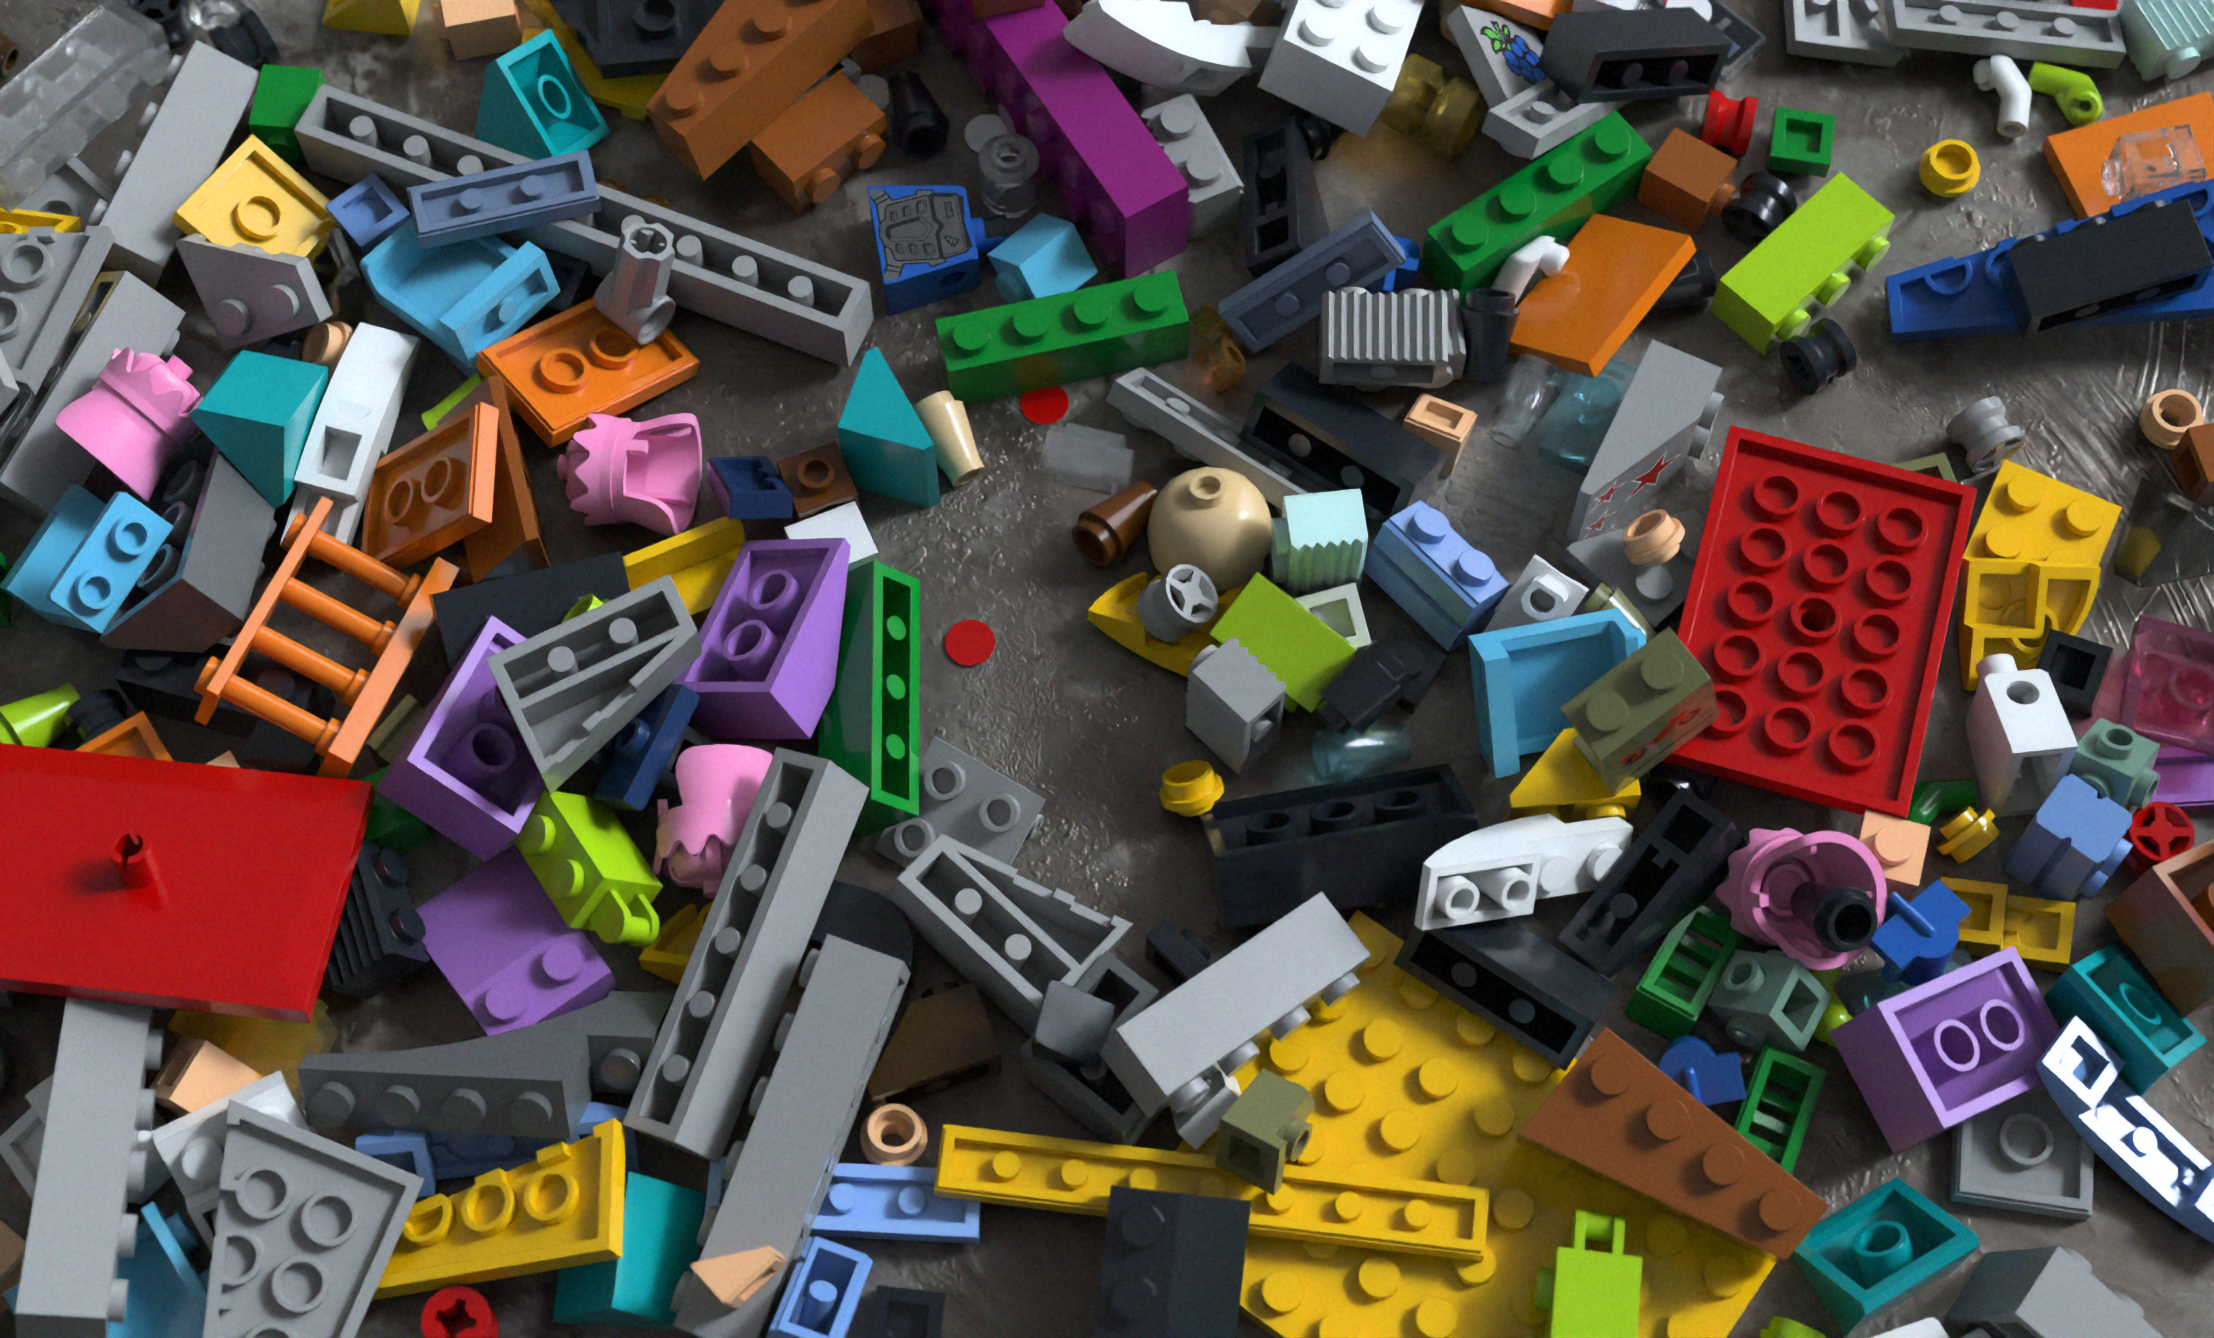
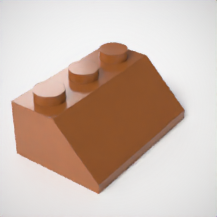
(516, 536)

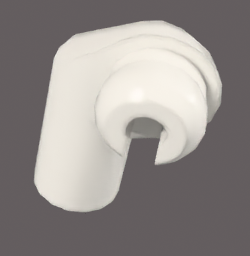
(2013, 90)
(1522, 264)

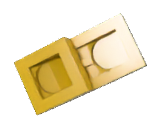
(1997, 921)

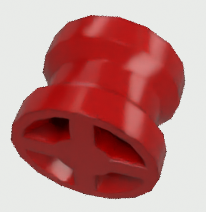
(1728, 122)
(2163, 827)
(476, 1322)

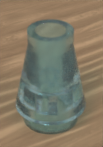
(1355, 755)

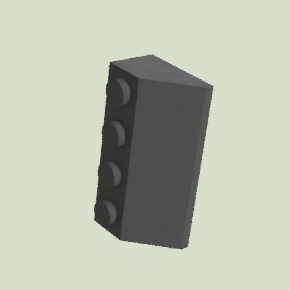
(207, 564)

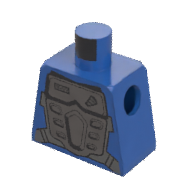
(929, 243)

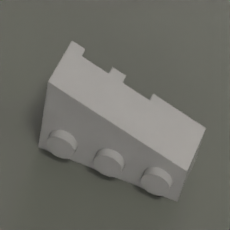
(594, 674)
(1001, 926)
(2046, 1296)

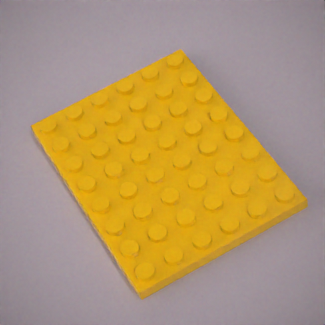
(1440, 1097)

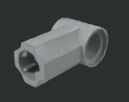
(637, 286)

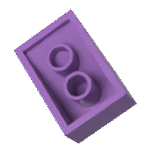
(772, 641)
(465, 756)
(510, 948)
(1948, 1048)

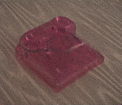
(2169, 685)

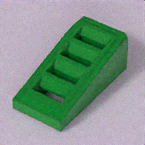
(1664, 1004)
(1793, 1075)

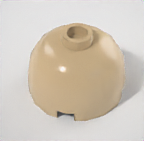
(1212, 523)

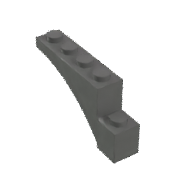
(497, 1084)

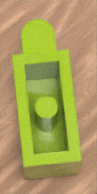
(1285, 638)
(591, 868)
(1590, 1290)

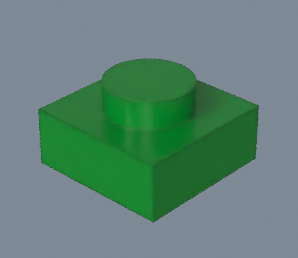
(1801, 142)

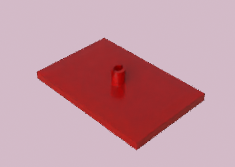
(1821, 620)
(172, 880)

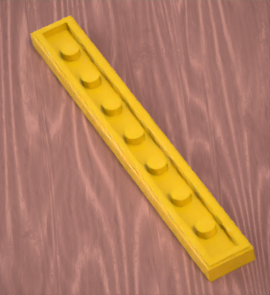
(1308, 1206)

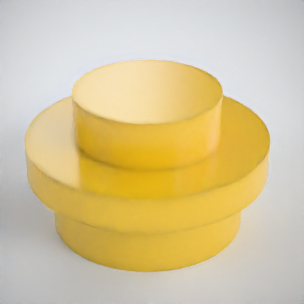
(1949, 168)
(1190, 788)
(1967, 833)

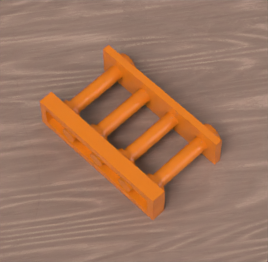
(362, 691)

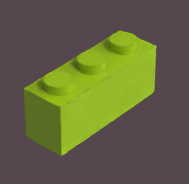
(1803, 264)

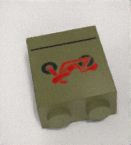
(1642, 711)

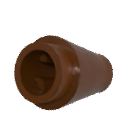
(1114, 525)

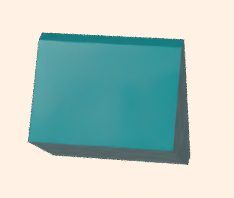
(537, 103)
(262, 417)
(885, 439)
(2126, 1015)
(658, 1248)
(1881, 1253)

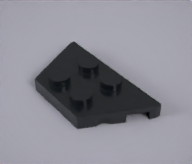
(635, 35)

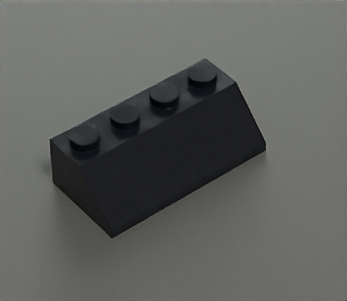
(1348, 840)
(1171, 1265)

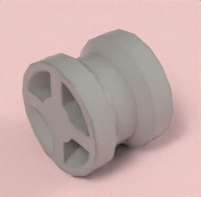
(1985, 434)
(1177, 603)

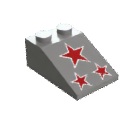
(1654, 432)

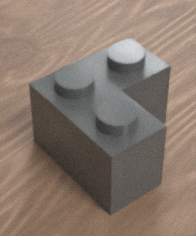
(1093, 1096)

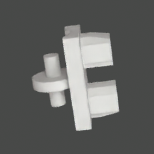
(1538, 597)

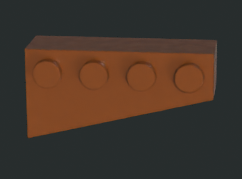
(748, 71)
(1657, 1141)

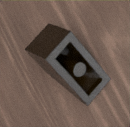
(936, 1048)

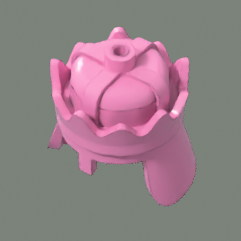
(134, 417)
(635, 472)
(717, 797)
(1774, 866)

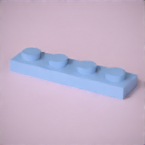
(881, 1205)

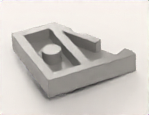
(1838, 32)
(252, 291)
(1655, 590)

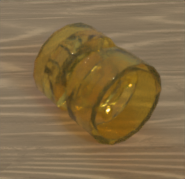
(1452, 114)

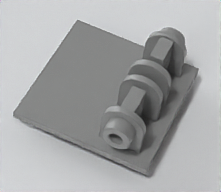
(966, 804)

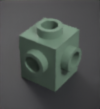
(2117, 764)
(1768, 1001)

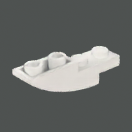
(1166, 47)
(353, 427)
(1513, 864)

